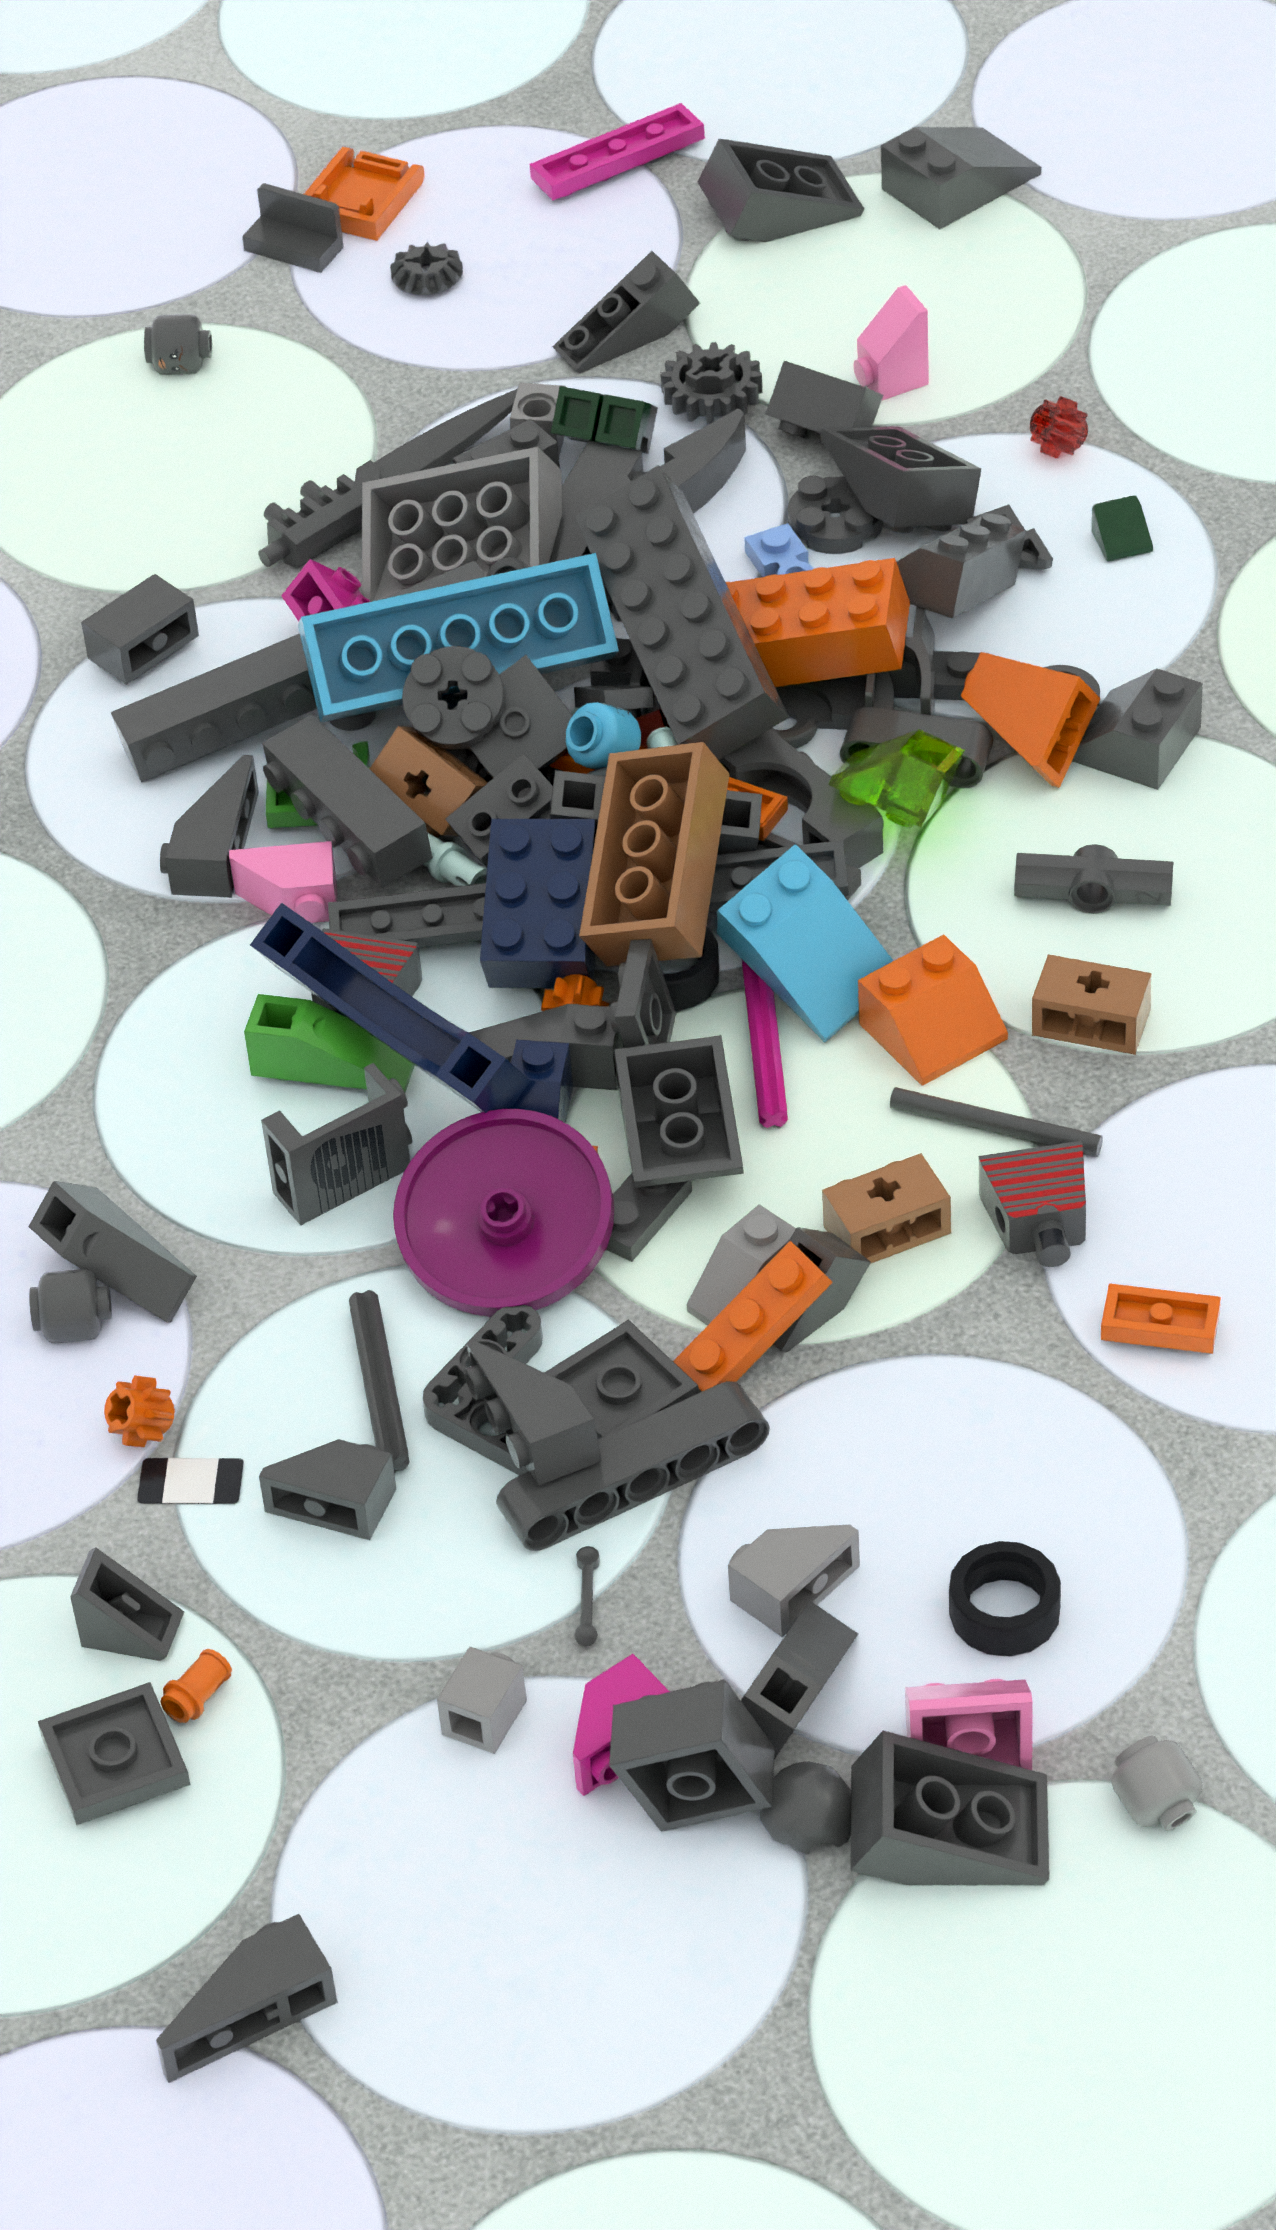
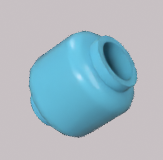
(600, 730)

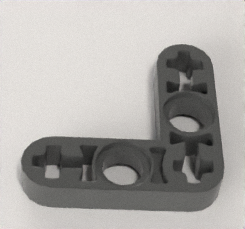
(463, 1420)

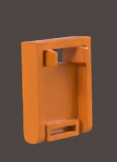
(369, 192)

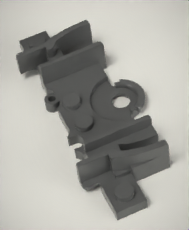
(832, 702)

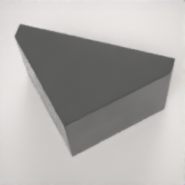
(121, 1611)

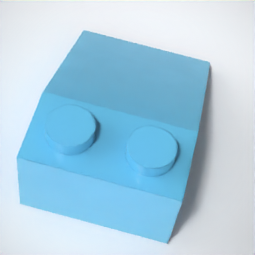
(803, 940)

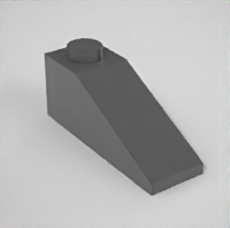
(205, 833)
(582, 1026)
(254, 1993)

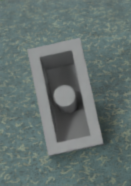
(737, 1260)
(790, 1568)

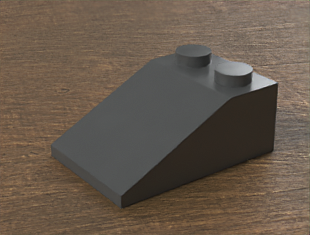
(951, 171)
(775, 190)
(904, 477)
(678, 1111)
(946, 1816)

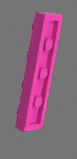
(617, 151)

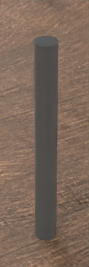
(992, 1120)

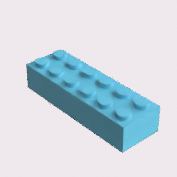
(542, 611)

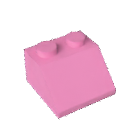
(974, 1718)

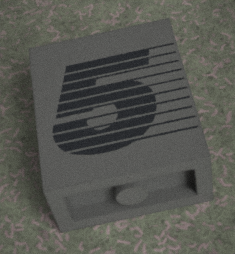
(341, 1157)

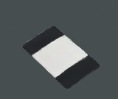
(190, 1480)

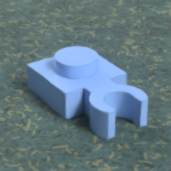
(777, 551)

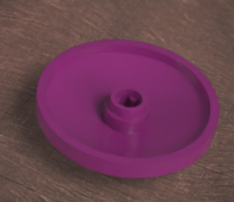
(503, 1211)

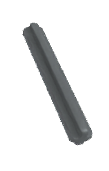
(378, 1377)

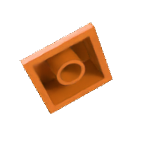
(930, 1010)

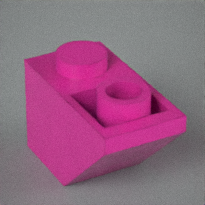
(591, 1751)

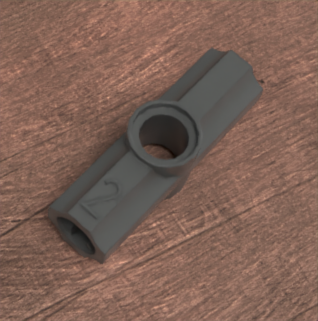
(1093, 878)

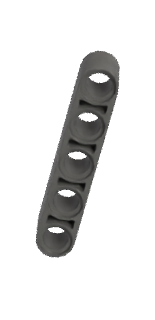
(637, 1466)

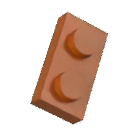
(1160, 1318)

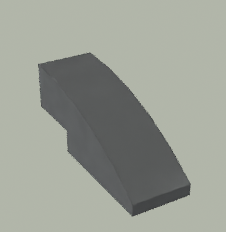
(706, 458)

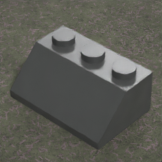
(964, 566)

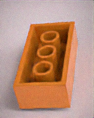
(826, 620)

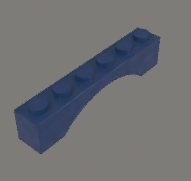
(389, 1013)

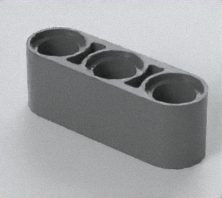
(876, 725)

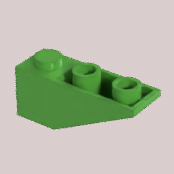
(315, 1045)

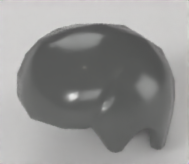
(808, 1807)

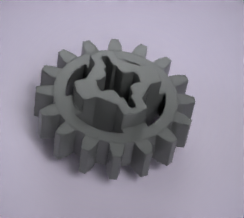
(711, 382)

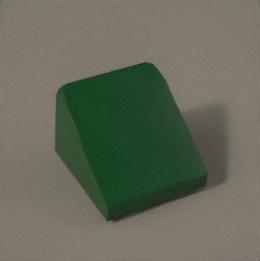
(1121, 528)

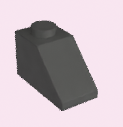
(838, 1263)
(332, 1487)

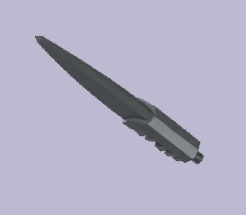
(334, 515)

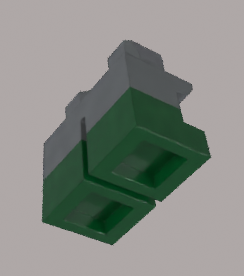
(604, 419)

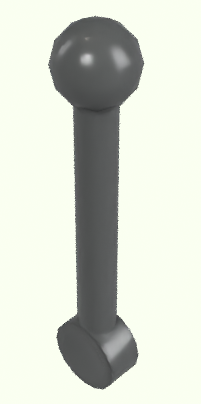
(587, 1561)

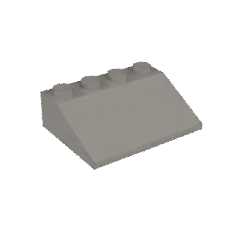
(456, 515)

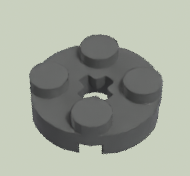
(811, 515)
(474, 717)

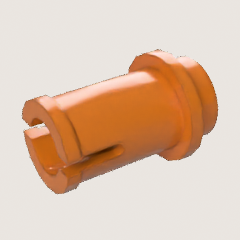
(186, 1697)

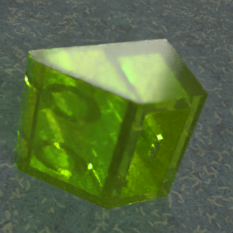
(900, 776)

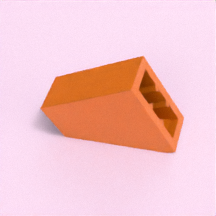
(1033, 710)

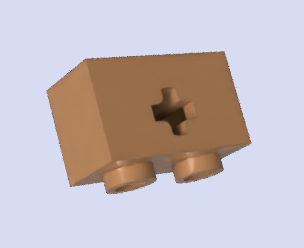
(411, 757)
(1091, 1004)
(888, 1209)

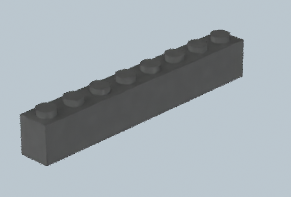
(230, 701)

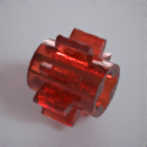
(1058, 427)

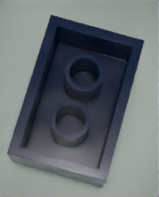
(536, 902)

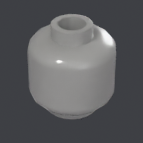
(1156, 1783)

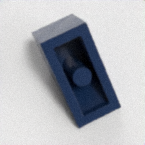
(550, 1076)

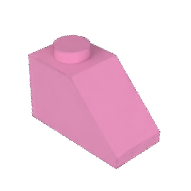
(895, 347)
(287, 874)

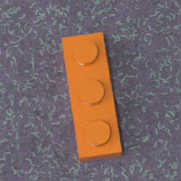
(754, 1319)

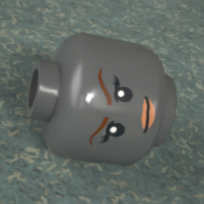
(177, 344)

